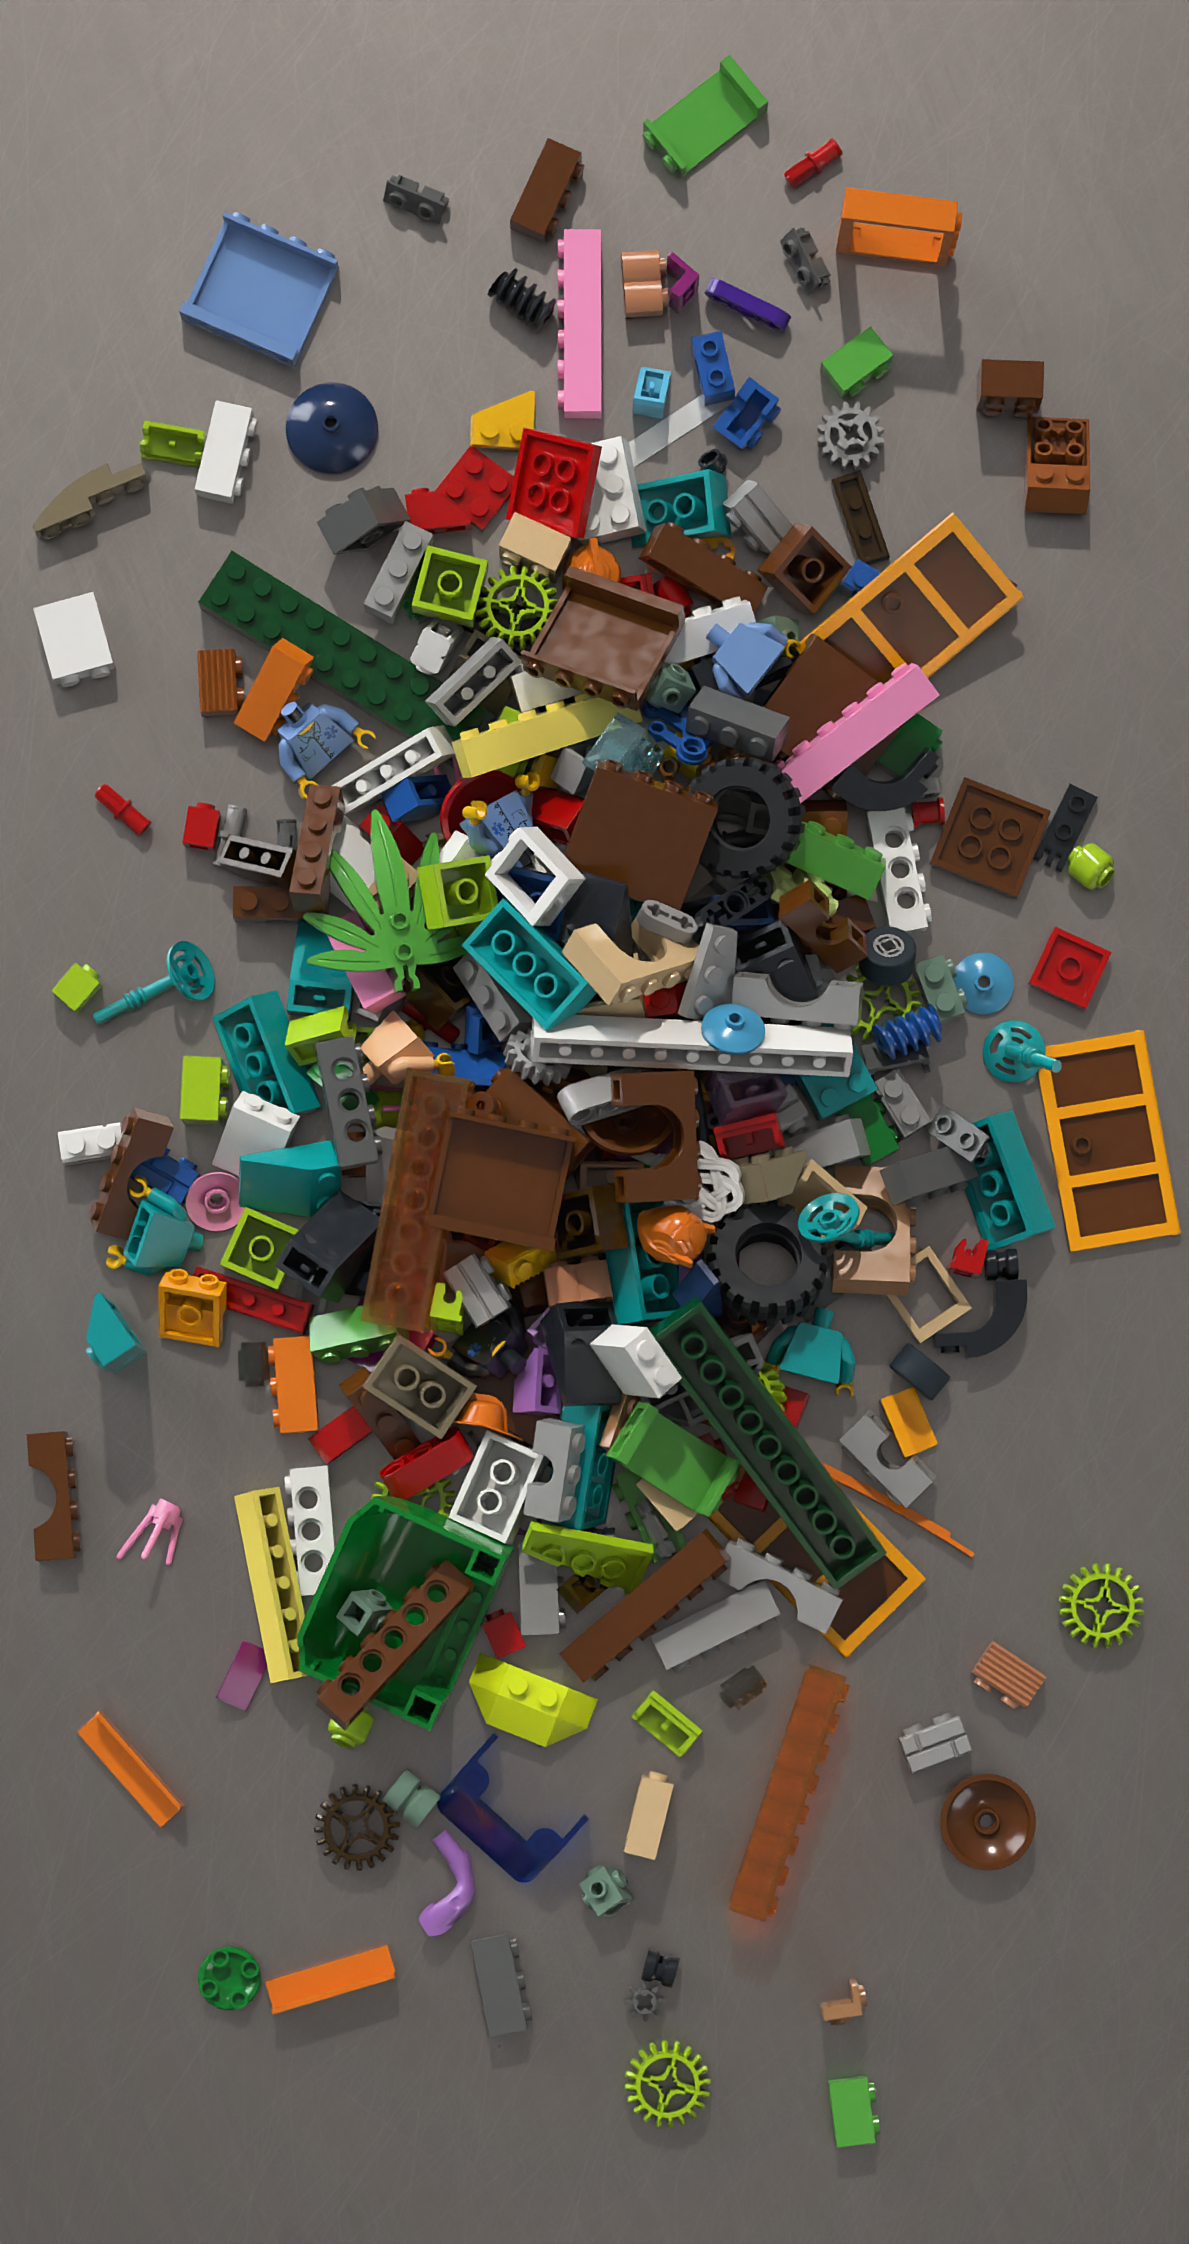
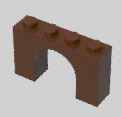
(678, 1173)

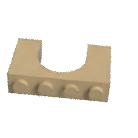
(618, 975)

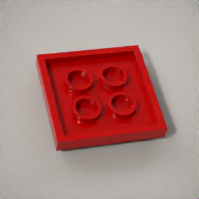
(554, 481)

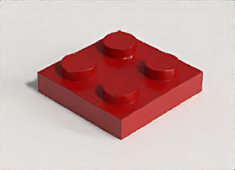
(477, 487)
(1069, 968)

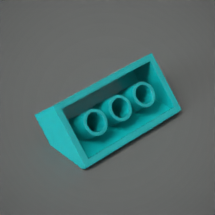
(529, 966)
(256, 1050)
(1007, 1189)
(110, 1336)
(597, 1469)

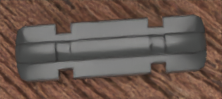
(655, 1529)

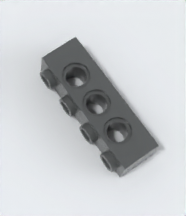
(348, 1152)

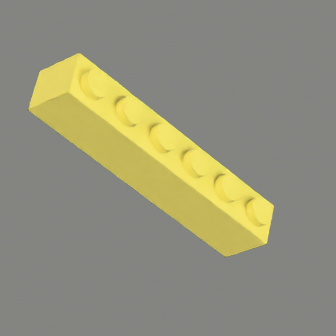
(535, 734)
(272, 1579)

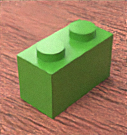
(857, 363)
(852, 2111)

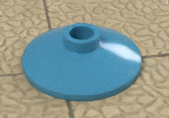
(988, 999)
(733, 1029)

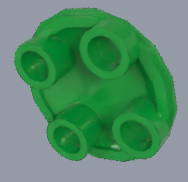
(229, 1978)

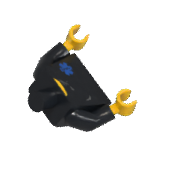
(489, 1348)

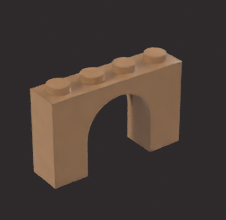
(882, 1270)

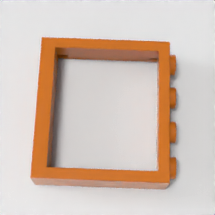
(899, 212)

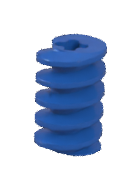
(907, 1031)

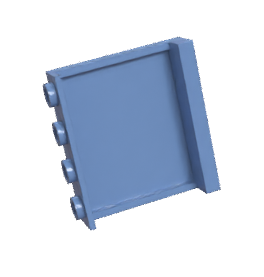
(260, 289)

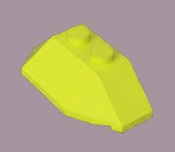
(528, 1703)

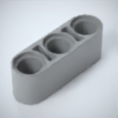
(591, 1099)

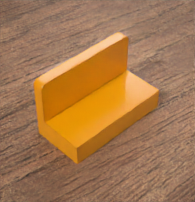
(908, 1422)

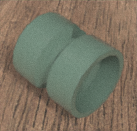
(411, 1798)

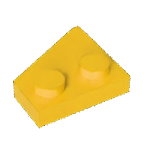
(503, 423)

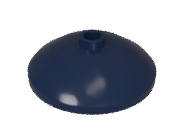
(334, 448)

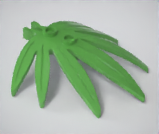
(398, 933)

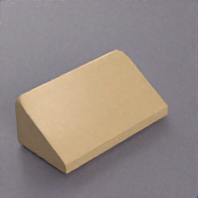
(671, 1509)

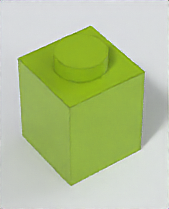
(77, 987)

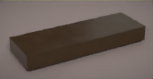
(860, 518)

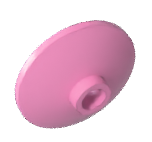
(213, 1214)

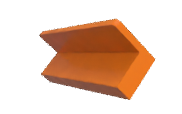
(131, 1769)
(330, 1979)

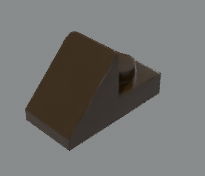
(581, 1591)

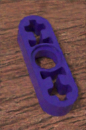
(747, 305)

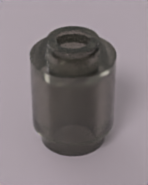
(253, 1364)
(742, 1688)

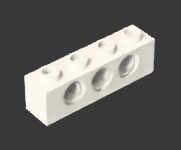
(406, 760)
(900, 823)
(300, 1481)

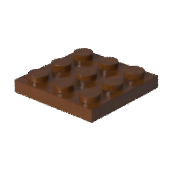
(990, 837)

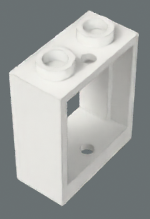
(558, 892)

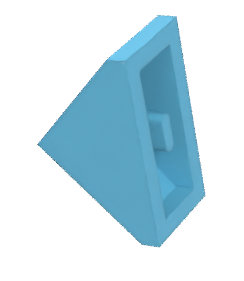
(651, 392)

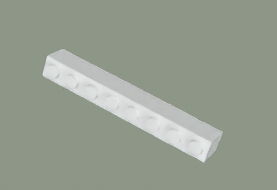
(690, 644)

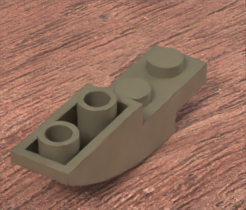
(74, 503)

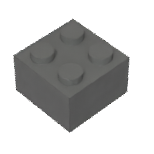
(363, 520)

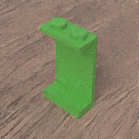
(705, 118)
(673, 1460)

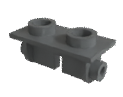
(402, 194)
(798, 248)
(959, 1134)

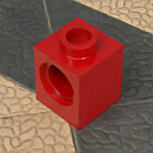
(202, 827)
(503, 1633)

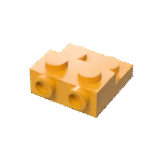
(192, 1308)

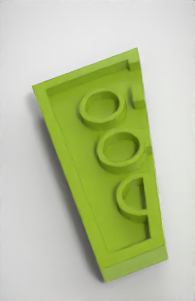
(601, 1556)

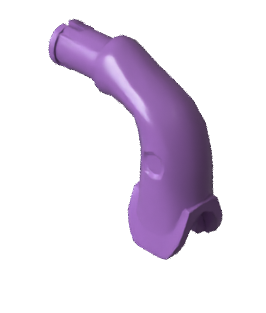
(441, 1916)

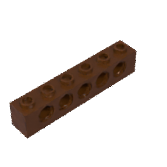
(346, 1708)

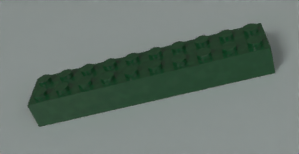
(344, 658)
(767, 1443)

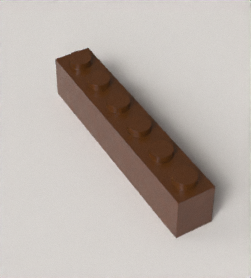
(645, 1605)

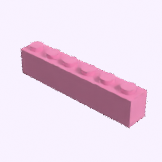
(581, 324)
(858, 729)

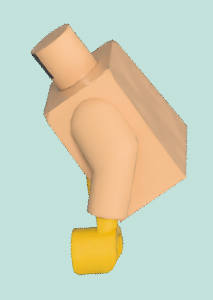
(399, 1046)

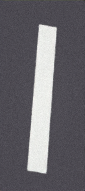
(672, 428)

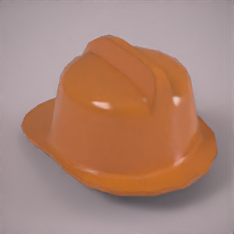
(486, 1413)

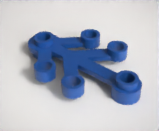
(689, 748)

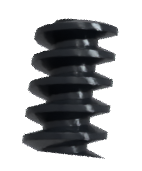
(523, 299)

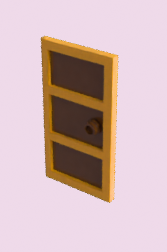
(922, 605)
(1108, 1142)
(868, 1595)

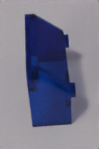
(494, 1836)

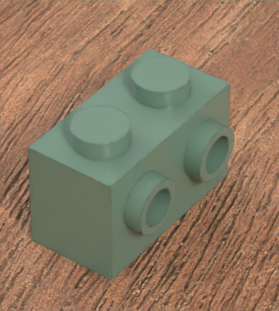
(938, 987)

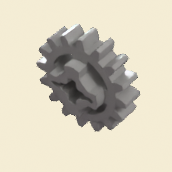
(860, 442)
(519, 1055)

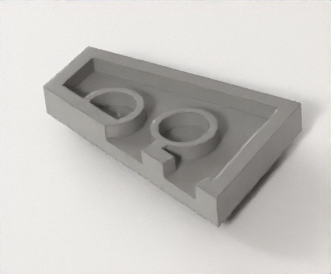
(711, 974)

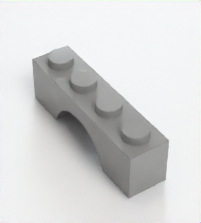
(837, 1005)
(815, 1602)

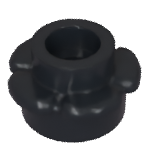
(713, 460)

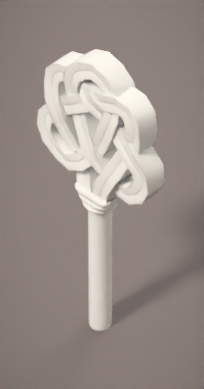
(722, 1183)

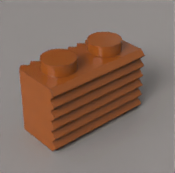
(219, 682)

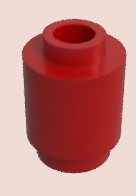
(674, 592)

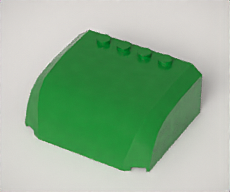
(390, 1550)

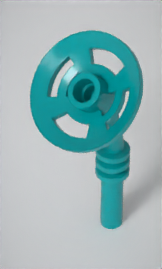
(178, 976)
(1029, 1053)
(836, 1224)

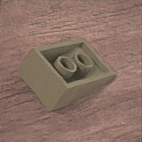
(419, 1386)

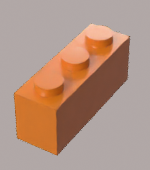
(273, 689)
(294, 1385)

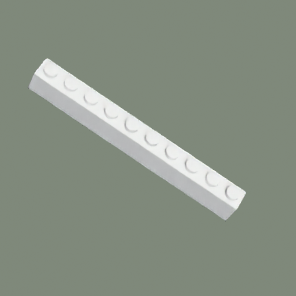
(682, 1046)

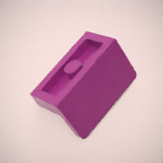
(686, 284)

